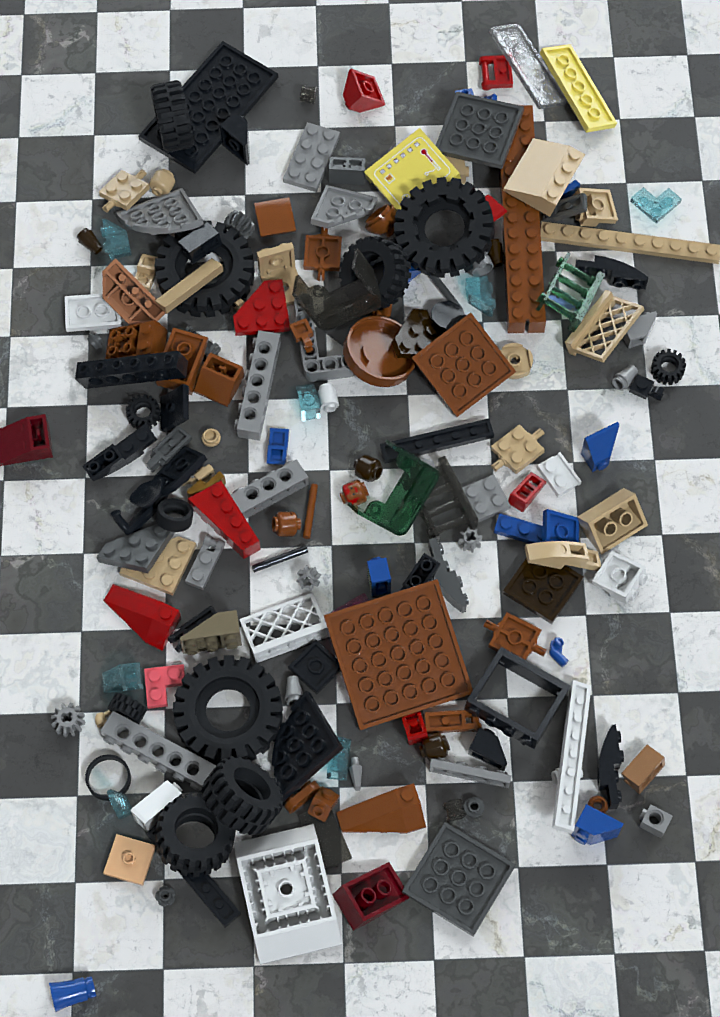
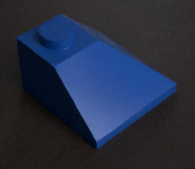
(599, 447)

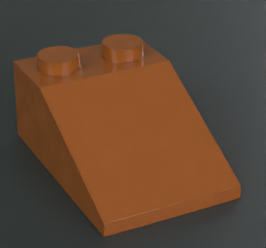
(193, 349)

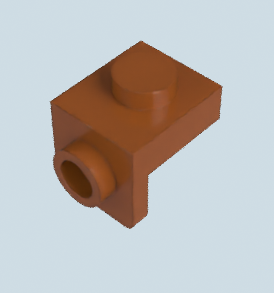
(323, 803)

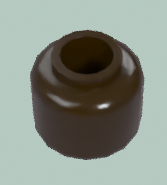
(368, 468)
(434, 746)

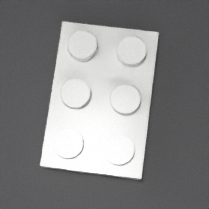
(89, 313)

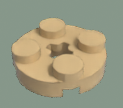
(521, 354)

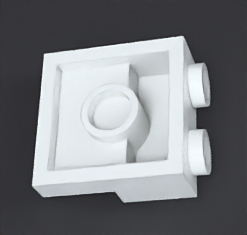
(620, 577)

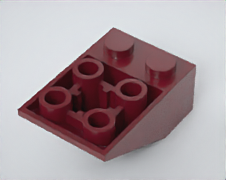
(25, 440)

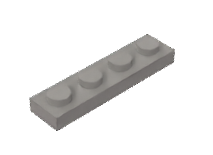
(463, 771)

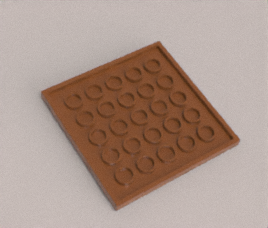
(398, 654)

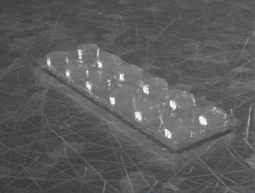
(528, 66)

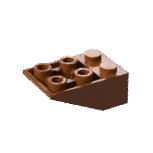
(136, 340)

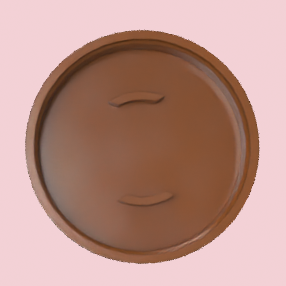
(372, 355)

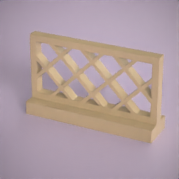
(592, 322)

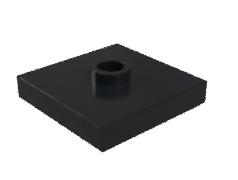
(174, 408)
(315, 666)

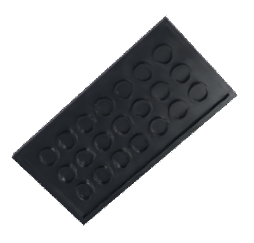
(217, 89)

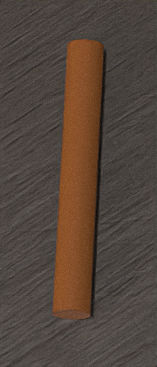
(310, 511)

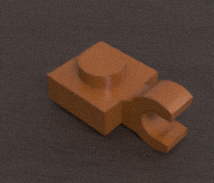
(302, 332)

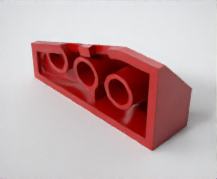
(146, 616)

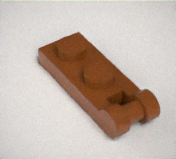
(450, 722)

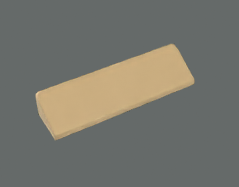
(189, 285)

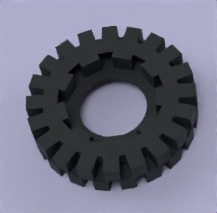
(444, 196)
(217, 296)
(221, 675)

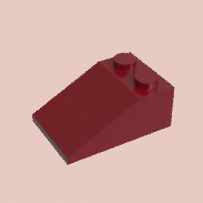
(370, 895)

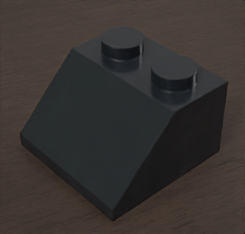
(236, 137)

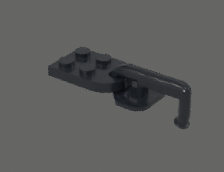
(165, 482)

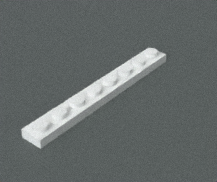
(571, 757)

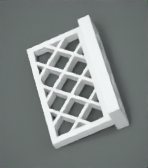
(289, 640)

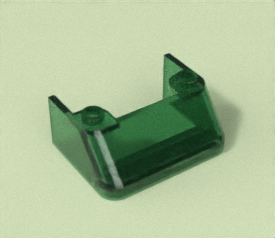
(407, 496)

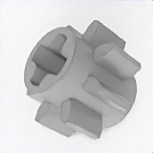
(469, 535)
(304, 581)

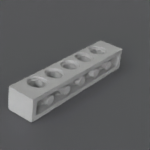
(253, 428)
(117, 723)

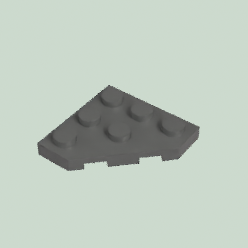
(136, 550)

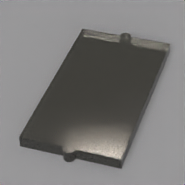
(330, 839)

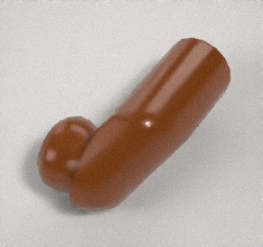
(385, 312)

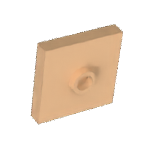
(129, 860)

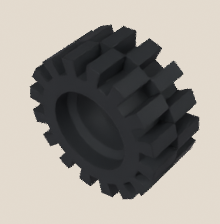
(663, 375)
(141, 402)
(127, 707)

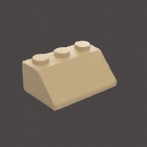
(613, 520)

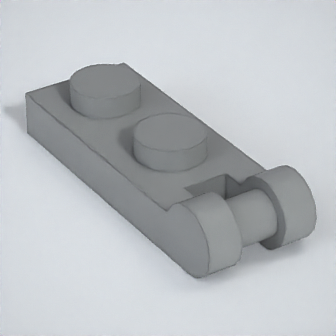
(205, 563)

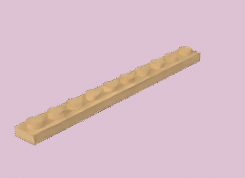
(630, 242)

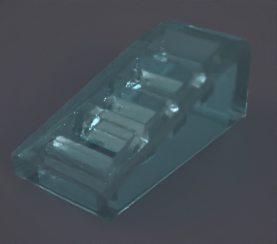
(120, 803)

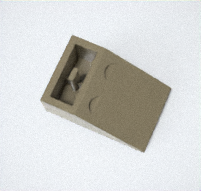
(216, 632)

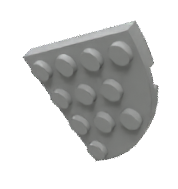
(162, 215)

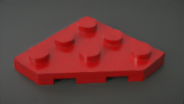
(263, 311)

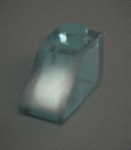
(308, 402)

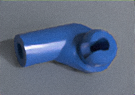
(556, 651)

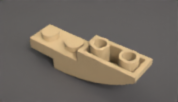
(561, 553)

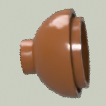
(382, 221)

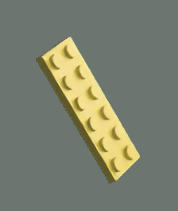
(578, 88)

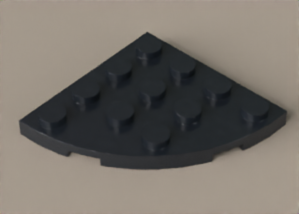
(302, 745)

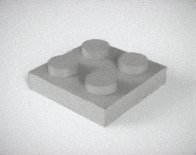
(486, 498)

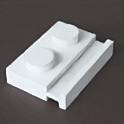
(559, 474)

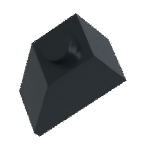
(488, 749)

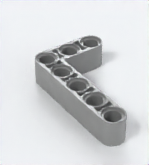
(320, 364)

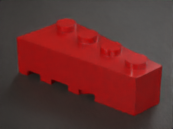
(223, 515)

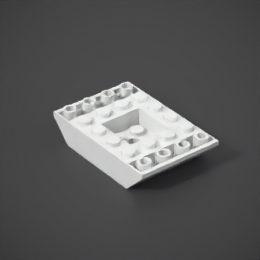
(292, 922)

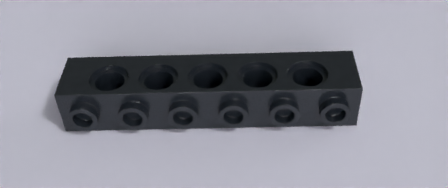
(131, 369)

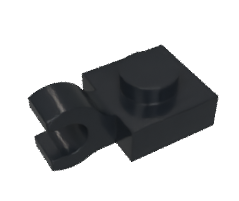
(643, 387)

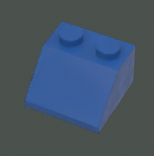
(595, 827)

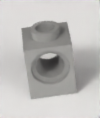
(656, 829)

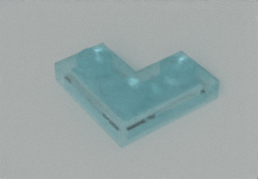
(655, 207)

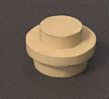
(211, 437)

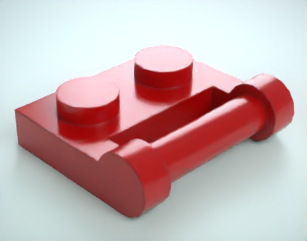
(502, 72)

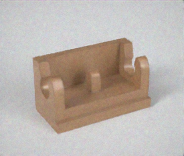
(643, 768)

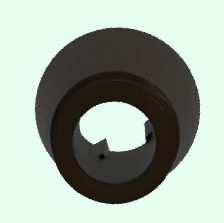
(88, 239)
(496, 253)

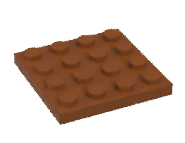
(463, 364)

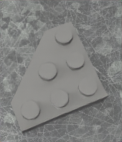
(341, 206)

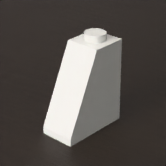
(147, 811)

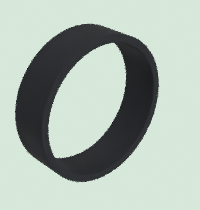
(102, 758)

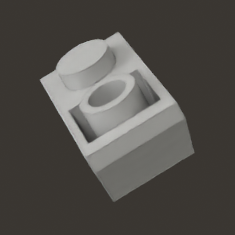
(640, 329)

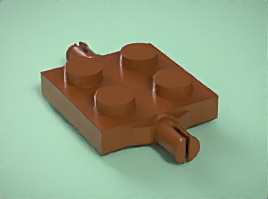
(322, 253)
(515, 636)

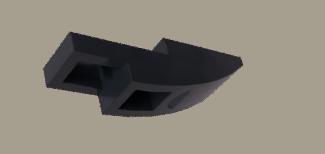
(618, 272)
(120, 455)
(422, 572)
(610, 759)

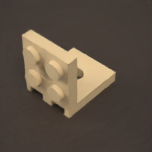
(279, 264)

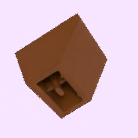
(219, 379)

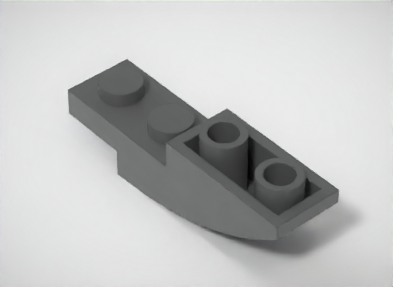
(448, 580)

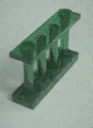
(586, 293)

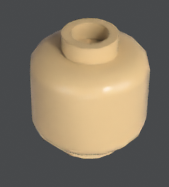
(162, 182)

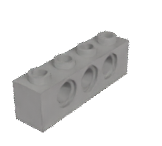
(297, 480)

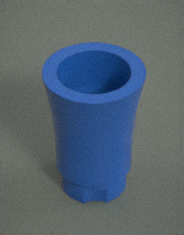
(71, 992)

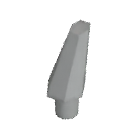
(356, 773)

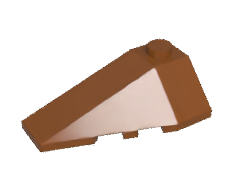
(389, 812)

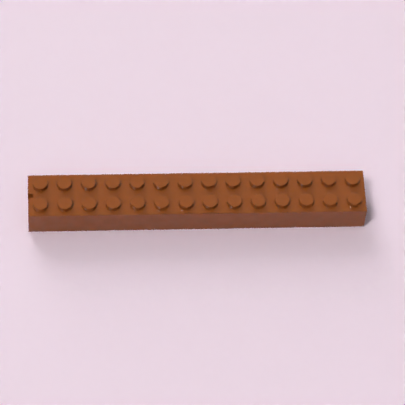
(521, 242)

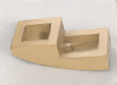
(146, 271)

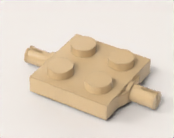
(124, 190)
(517, 449)

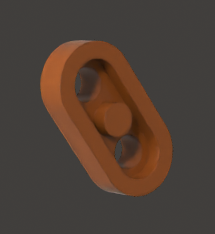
(307, 791)

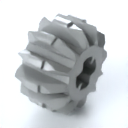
(70, 713)

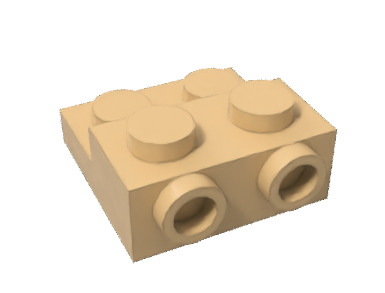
(599, 207)

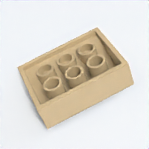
(543, 174)

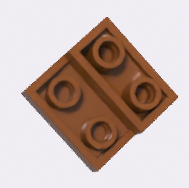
(275, 217)

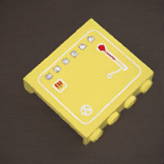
(409, 166)

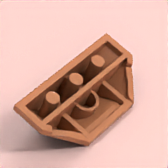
(128, 295)

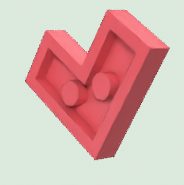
(157, 681)

